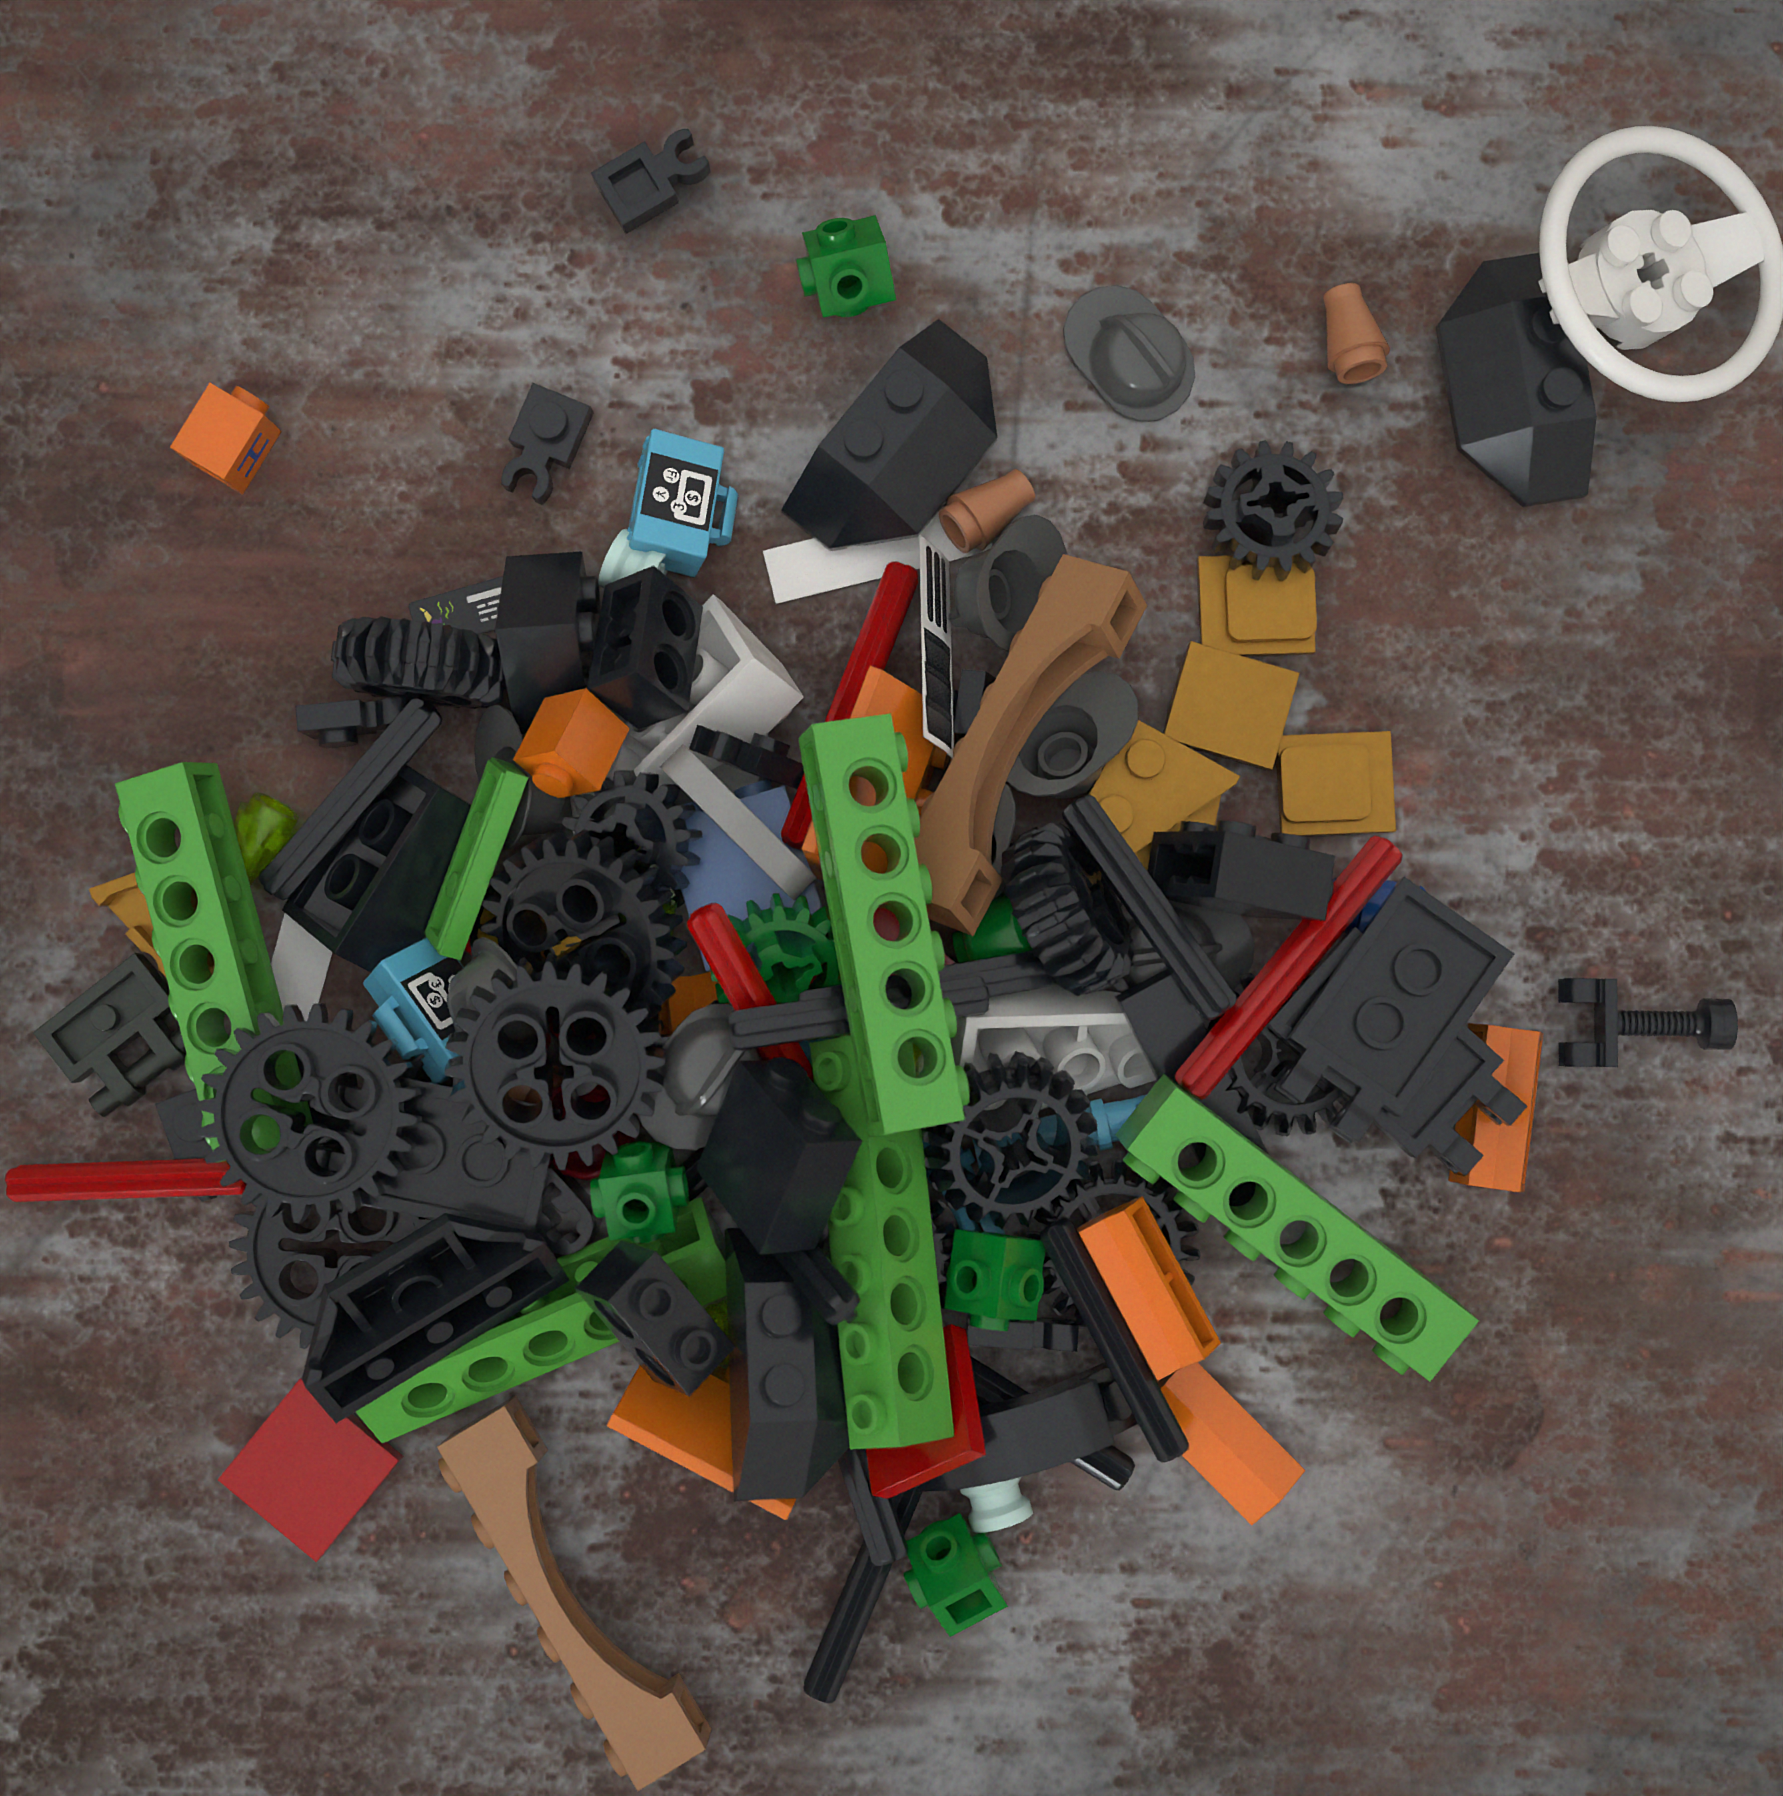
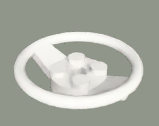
(1657, 269)

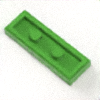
(475, 857)

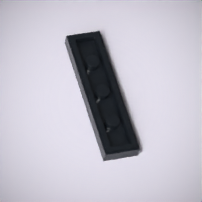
(1168, 1033)

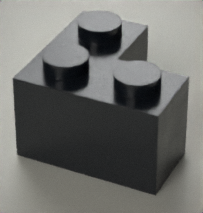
(545, 628)

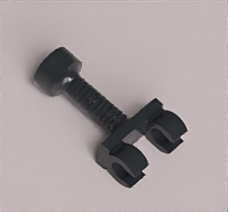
(1712, 1023)

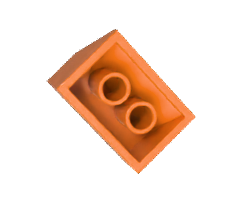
(881, 696)
(686, 1428)

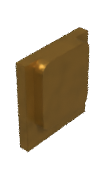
(1255, 614)
(1230, 705)
(1336, 784)

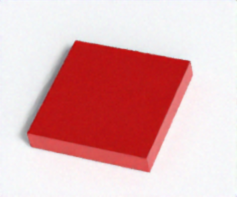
(908, 1466)
(309, 1471)

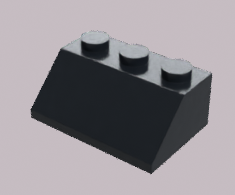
(384, 873)

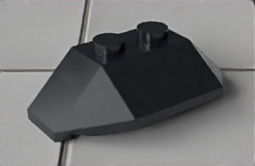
(1517, 385)
(899, 445)
(420, 1306)
(782, 1379)

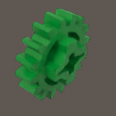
(791, 937)

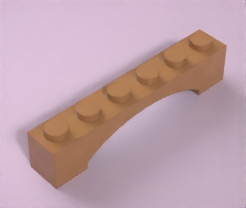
(1076, 623)
(645, 1717)

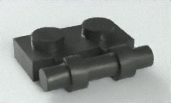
(104, 1022)

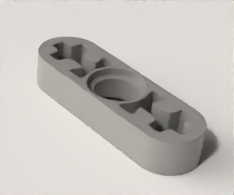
(738, 822)

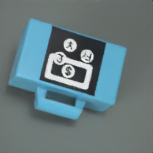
(678, 500)
(413, 1004)

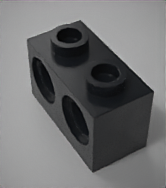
(645, 648)
(655, 1317)

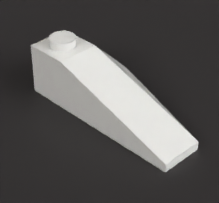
(733, 690)
(1073, 1032)

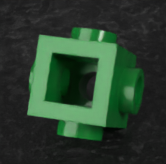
(846, 266)
(640, 1192)
(995, 1278)
(954, 1574)

